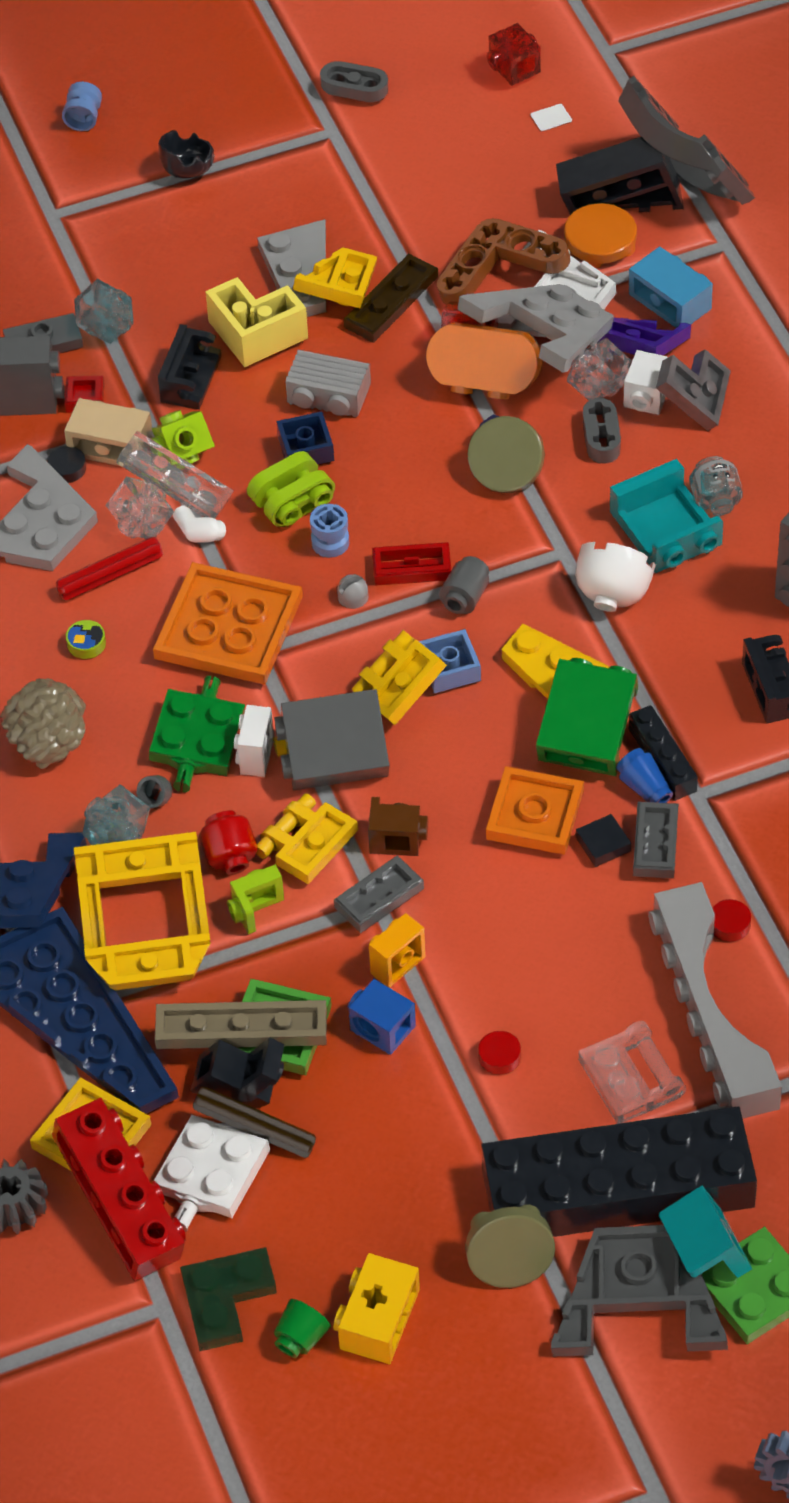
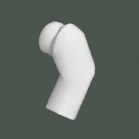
(199, 529)

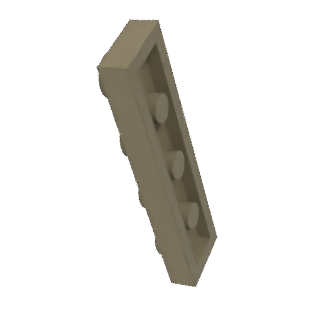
(240, 1023)

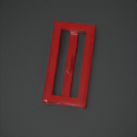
(411, 569)

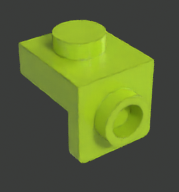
(254, 892)

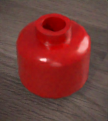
(228, 842)

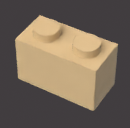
(104, 429)

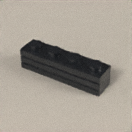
(656, 739)

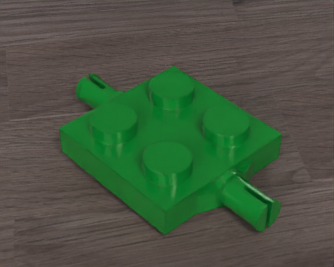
(196, 733)

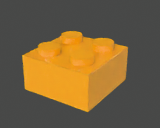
(397, 950)

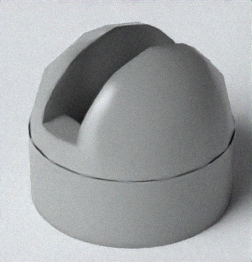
(352, 591)

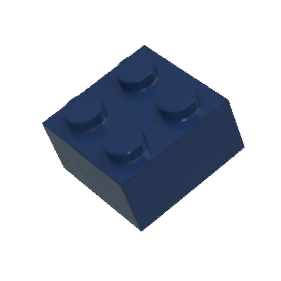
(306, 434)

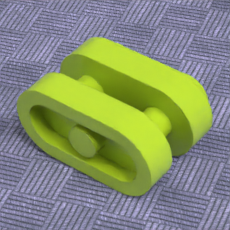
(291, 489)

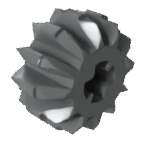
(20, 1195)

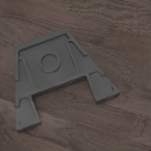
(630, 1273)

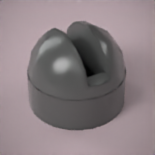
(149, 787)

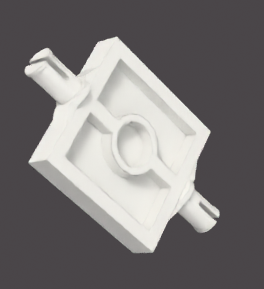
(211, 1168)

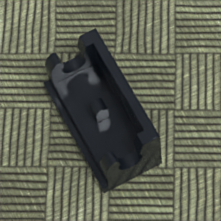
(188, 368)
(768, 675)

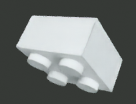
(254, 740)

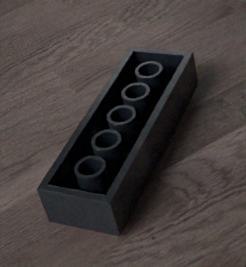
(622, 1170)

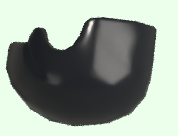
(185, 156)

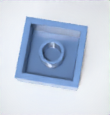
(459, 656)

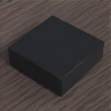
(603, 840)

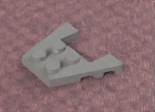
(550, 310)
(47, 519)

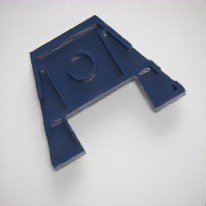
(33, 887)

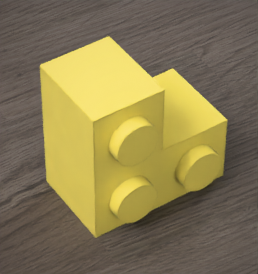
(256, 326)

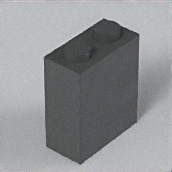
(29, 376)
(332, 740)

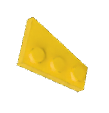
(536, 657)

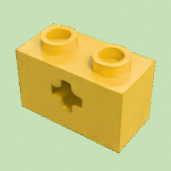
(377, 1308)

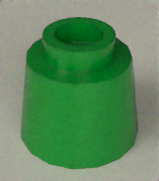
(299, 1328)

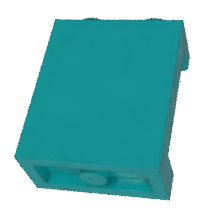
(663, 516)

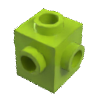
(192, 432)

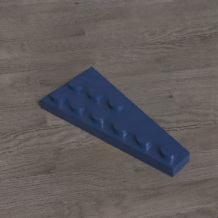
(77, 1013)

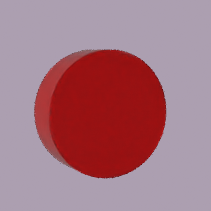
(731, 920)
(499, 1052)

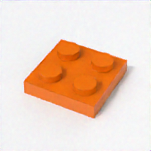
(534, 810)

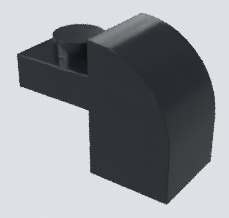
(240, 1074)

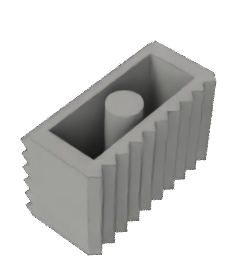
(328, 383)

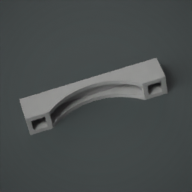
(739, 1066)

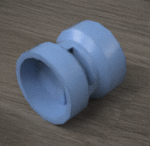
(82, 106)
(329, 530)

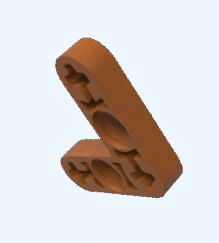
(500, 247)

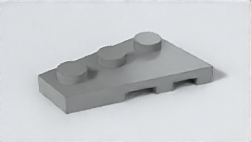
(293, 253)

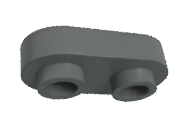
(354, 81)

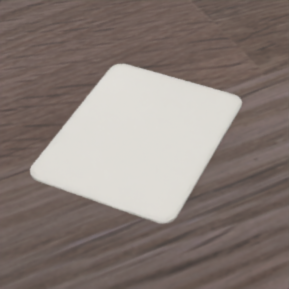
(551, 117)

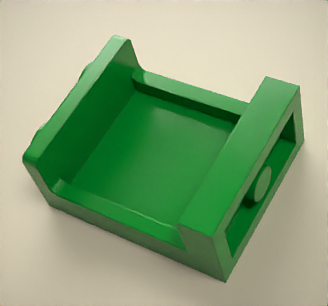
(586, 716)

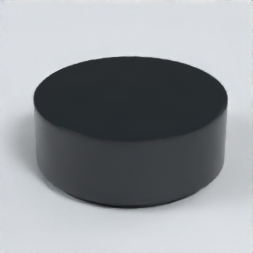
(68, 462)

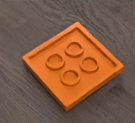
(228, 623)

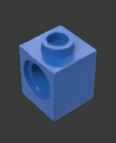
(381, 1016)

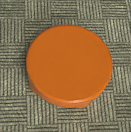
(600, 234)

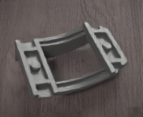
(693, 158)

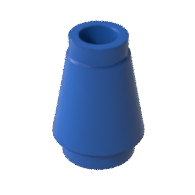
(643, 776)

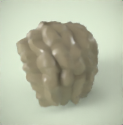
(44, 721)

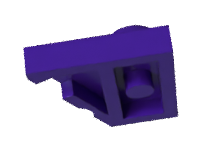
(644, 336)

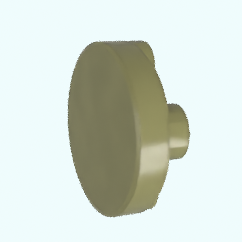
(506, 454)
(509, 1246)

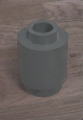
(465, 585)

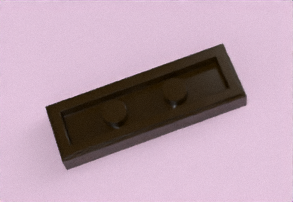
(391, 298)

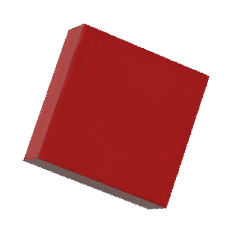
(83, 387)

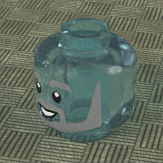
(716, 485)

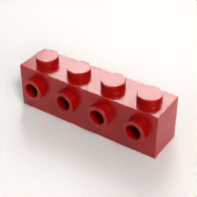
(119, 1189)

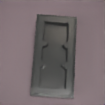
(62, 330)
(655, 840)
(378, 894)

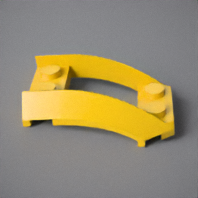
(136, 863)

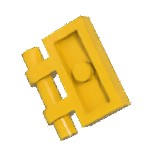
(405, 680)
(314, 844)

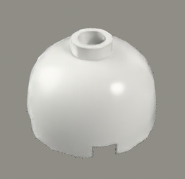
(613, 575)

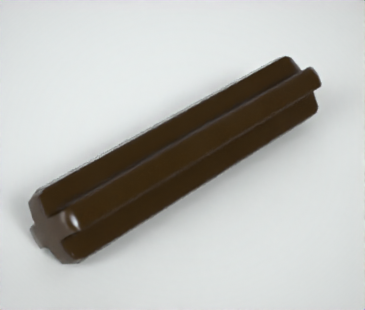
(254, 1122)

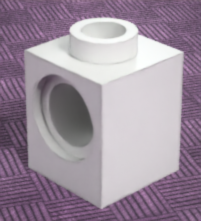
(641, 383)

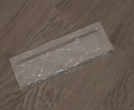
(174, 476)

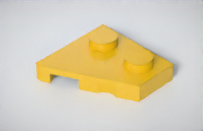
(339, 278)

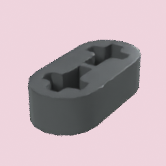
(595, 430)

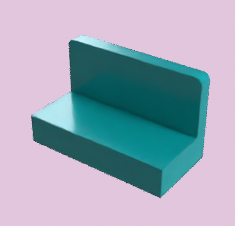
(703, 1234)

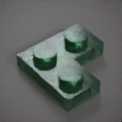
(217, 1285)

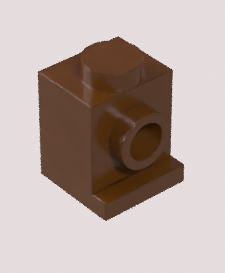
(396, 828)

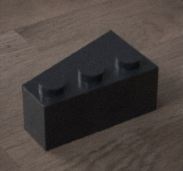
(622, 176)

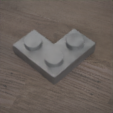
(698, 389)

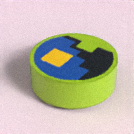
(85, 639)

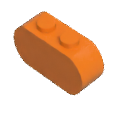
(484, 359)

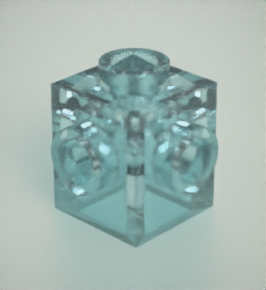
(103, 311)
(115, 817)

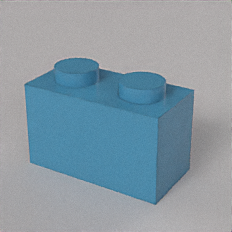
(670, 288)

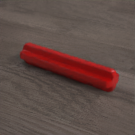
(109, 568)

